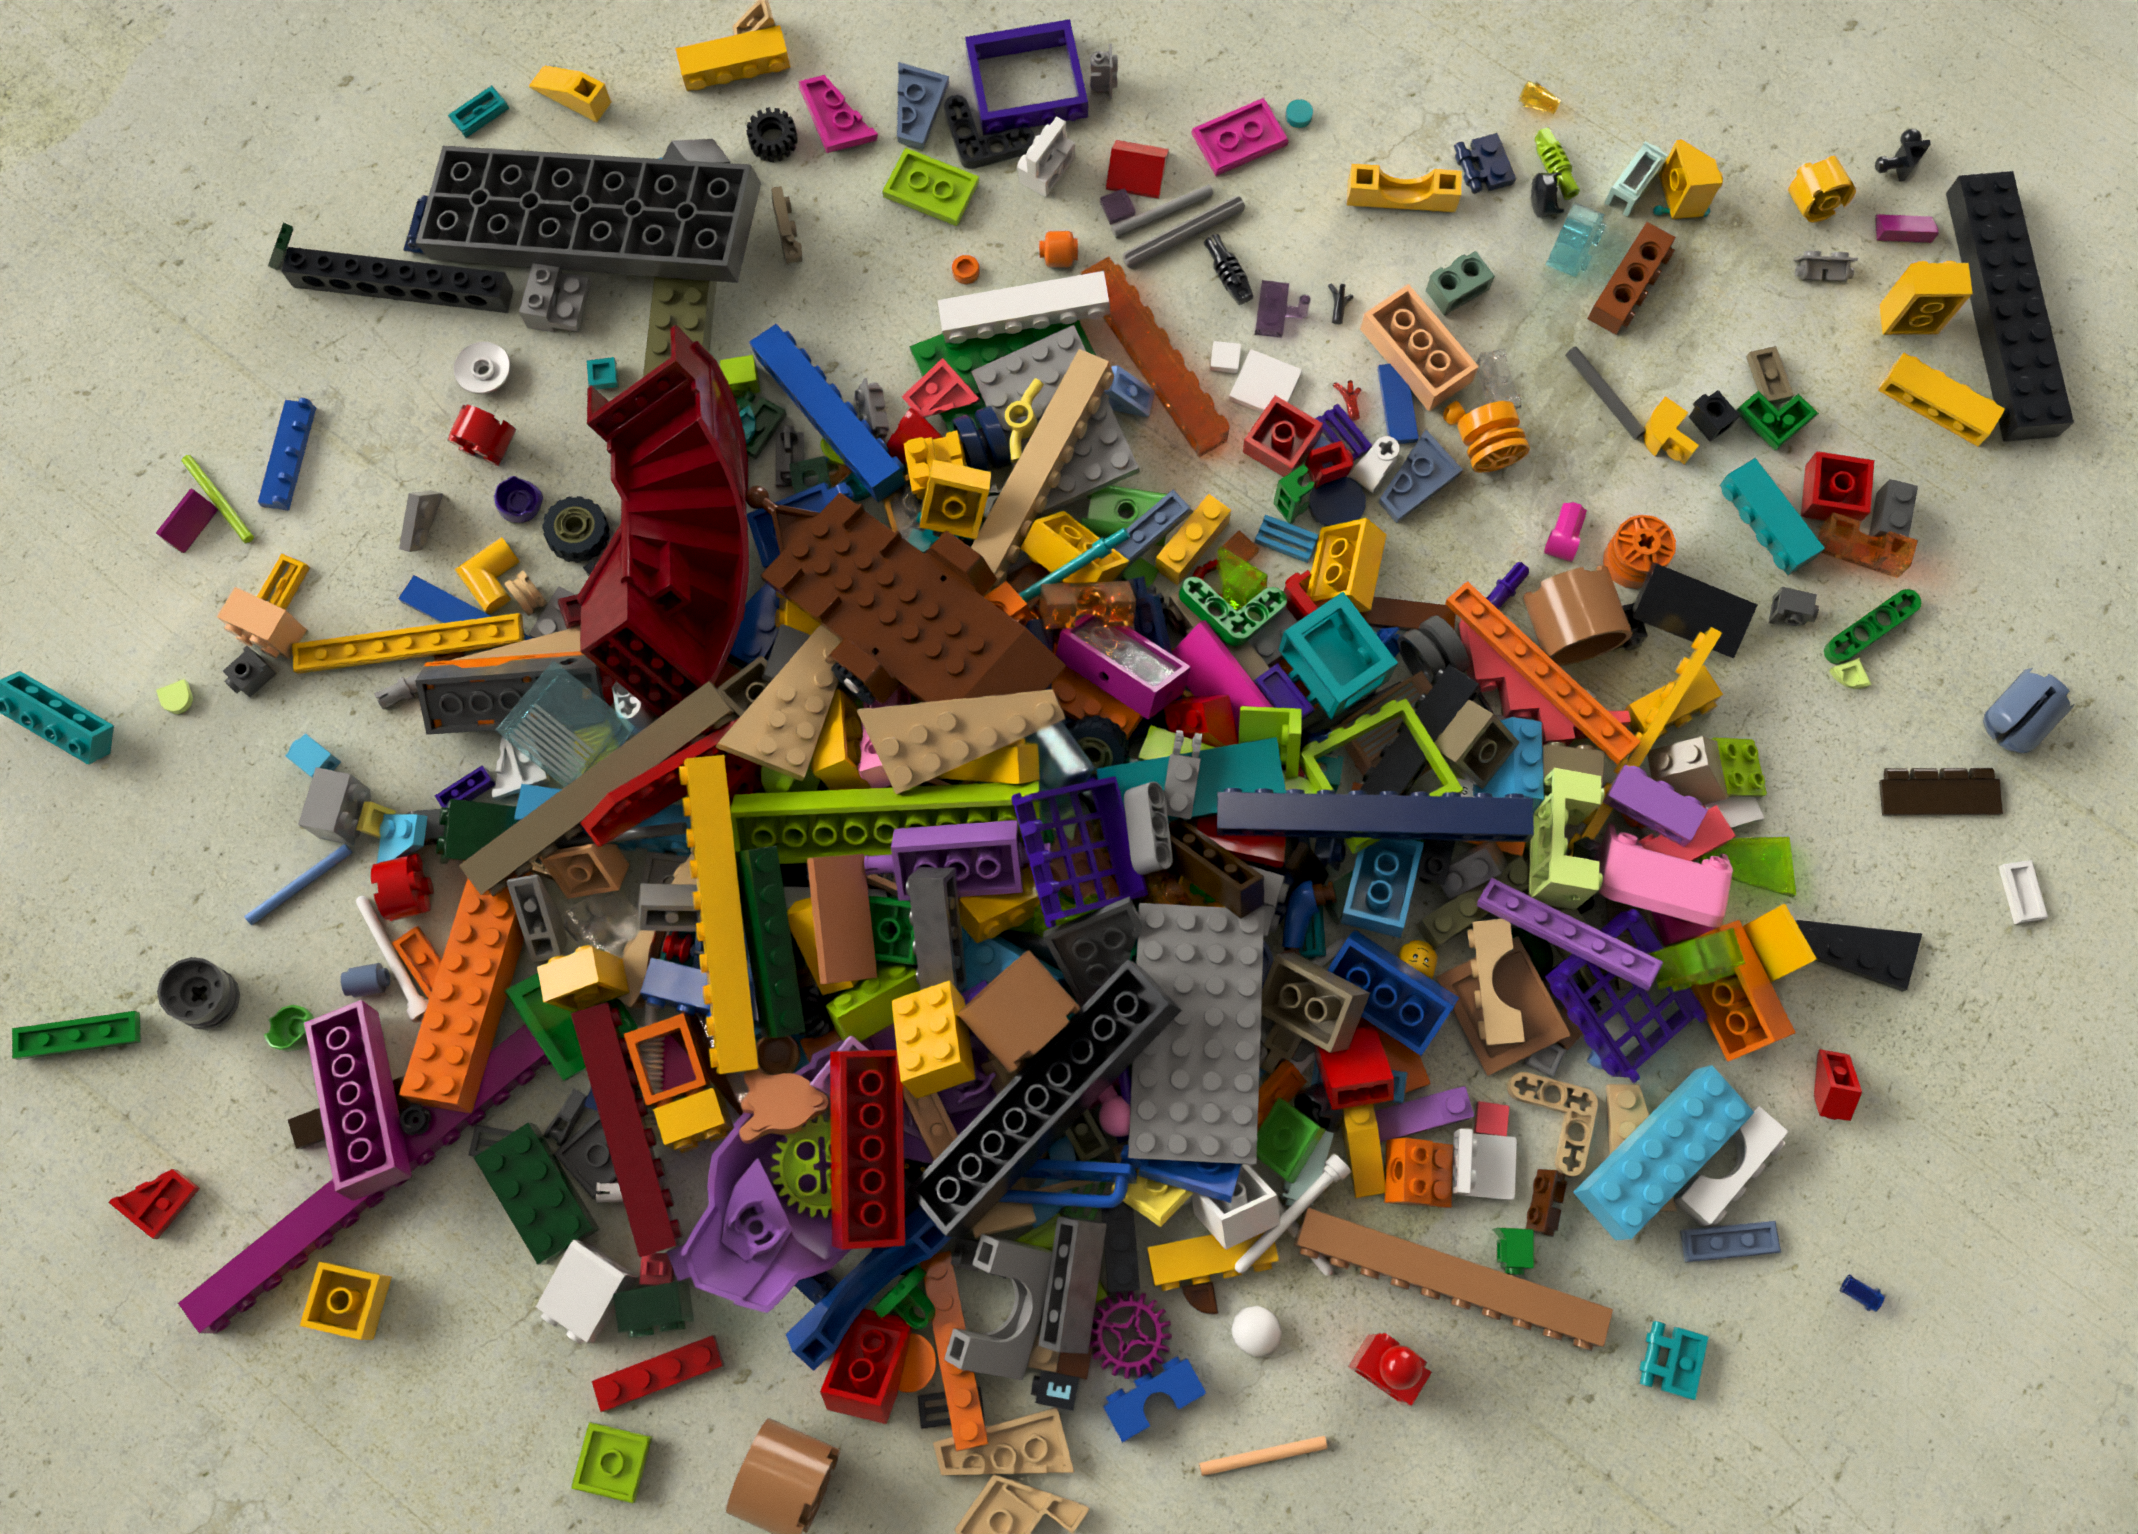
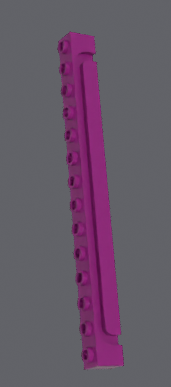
(326, 1211)

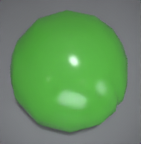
(288, 1028)

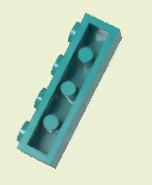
(1771, 517)
(55, 718)

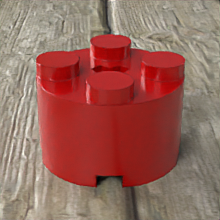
(481, 434)
(401, 887)

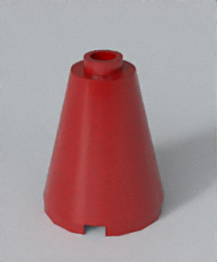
(910, 427)

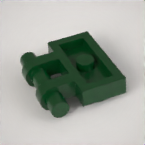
(767, 417)

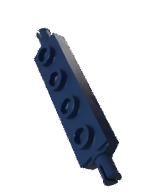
(1150, 622)

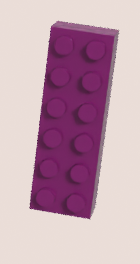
(357, 1101)

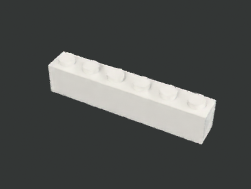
(1024, 307)

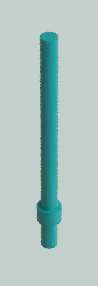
(1099, 549)

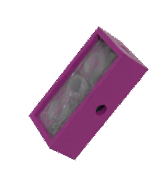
(1123, 664)

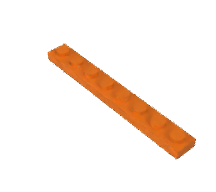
(1543, 673)

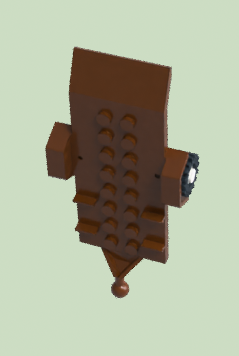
(893, 599)

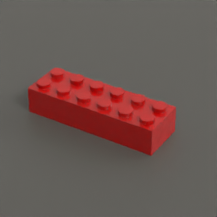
(867, 1149)

